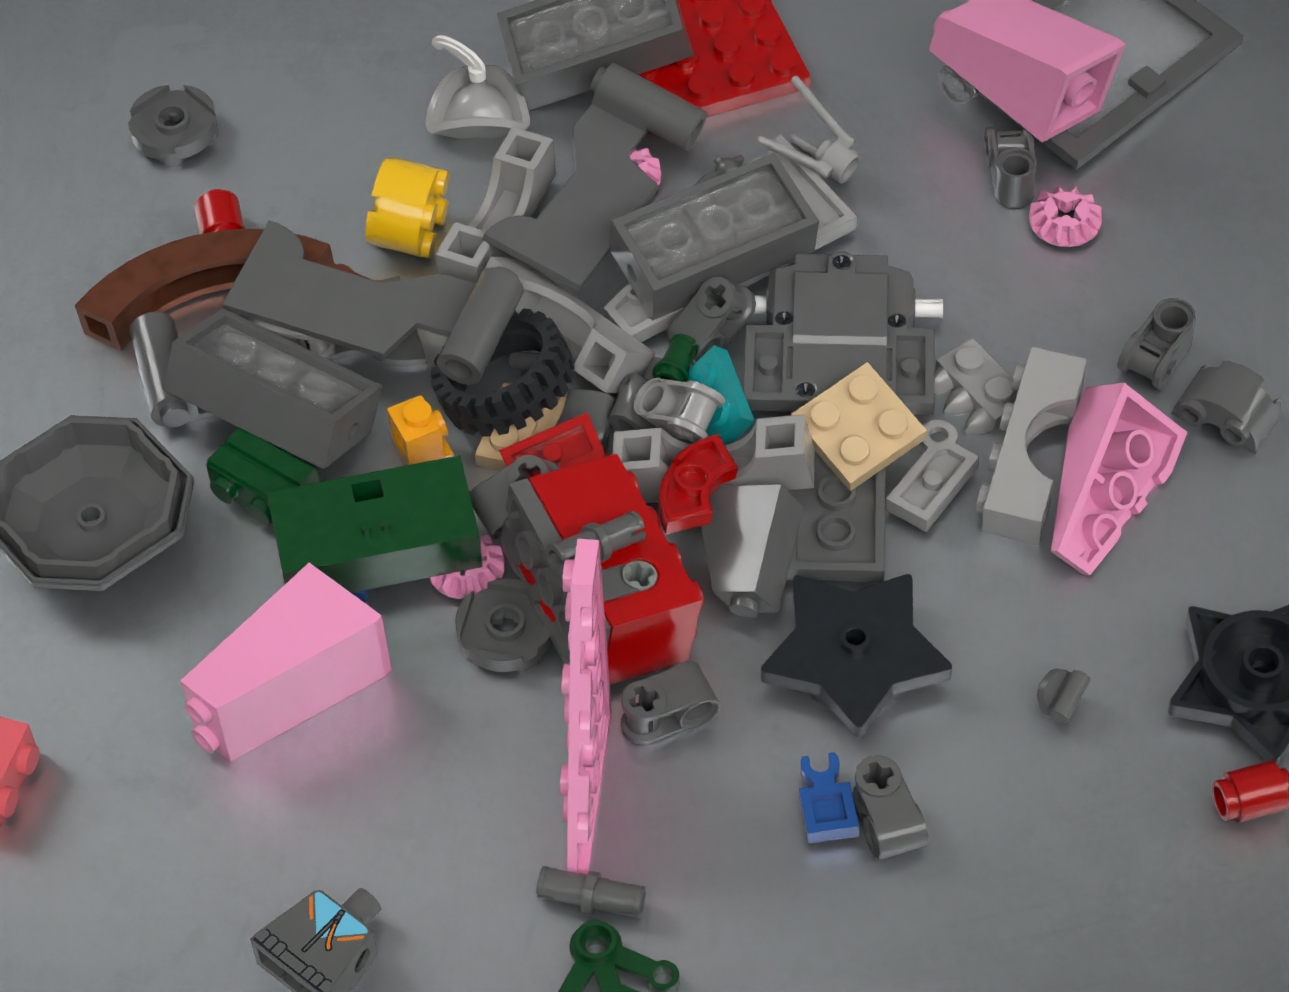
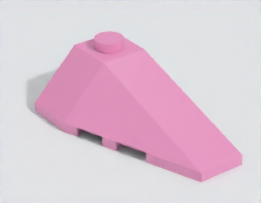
(1111, 463)

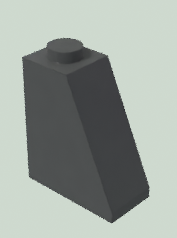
(751, 546)

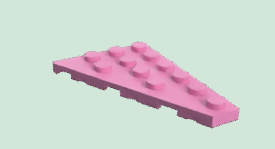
(586, 702)

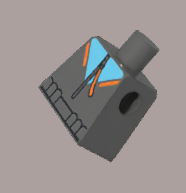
(320, 943)

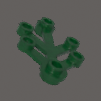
(615, 956)

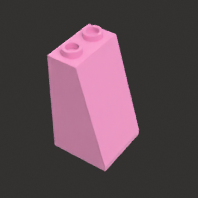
(1029, 61)
(285, 665)

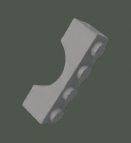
(517, 184)
(597, 345)
(1046, 397)
(771, 454)

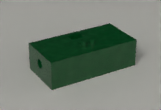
(379, 525)

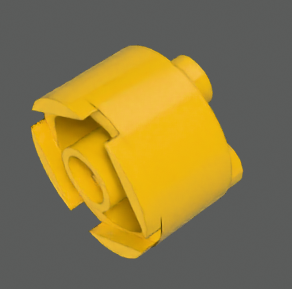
(407, 207)

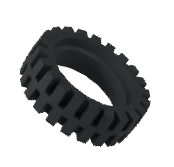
(524, 396)

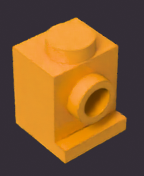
(418, 431)

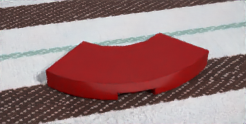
(691, 482)

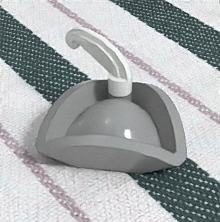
(474, 98)

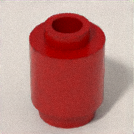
(218, 211)
(1252, 792)

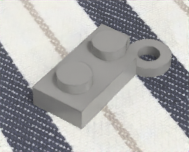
(933, 478)

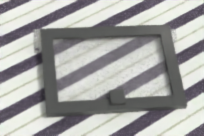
(1163, 53)

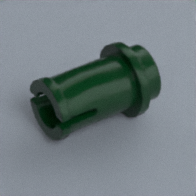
(676, 359)

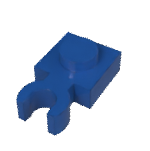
(826, 806)

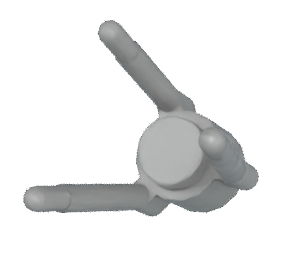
(832, 157)

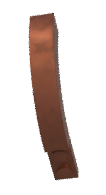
(173, 276)

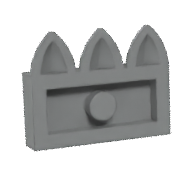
(978, 386)

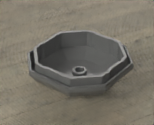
(86, 473)

